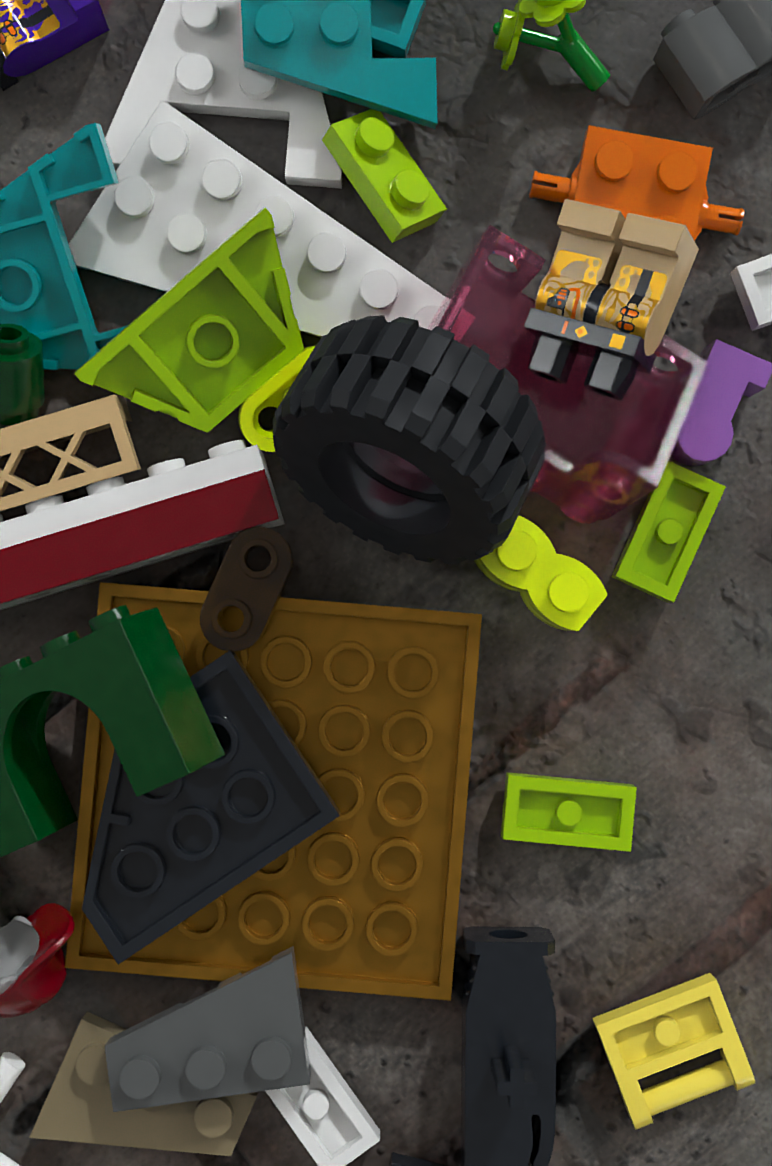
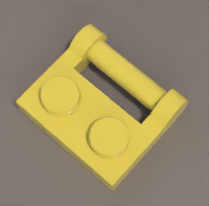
(665, 1033)

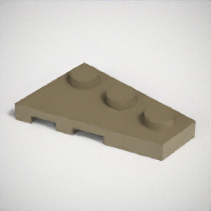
(83, 1112)

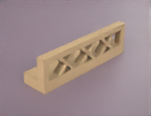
(57, 428)

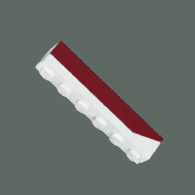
(135, 522)

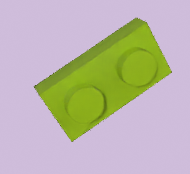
(384, 174)
(668, 532)
(568, 812)

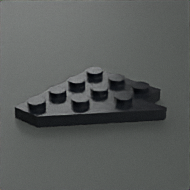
(206, 831)

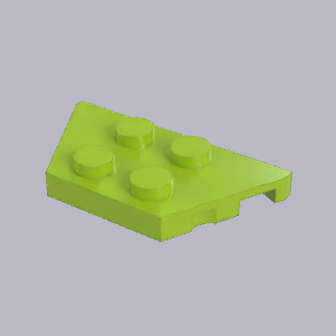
(208, 335)

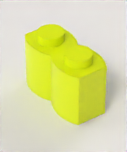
(551, 584)

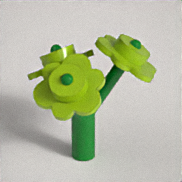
(569, 43)

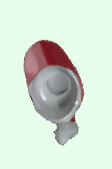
(33, 959)

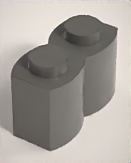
(716, 52)

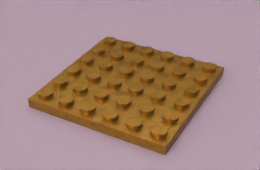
(388, 729)

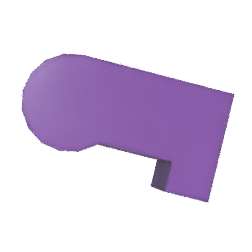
(708, 424)

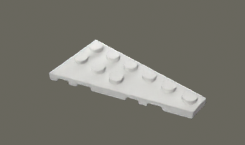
(191, 191)

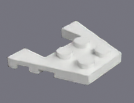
(199, 68)

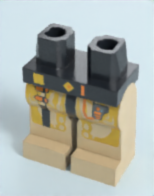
(608, 295)

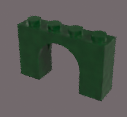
(135, 688)

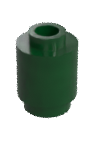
(20, 375)

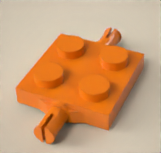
(642, 178)

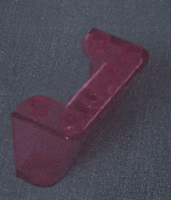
(596, 448)

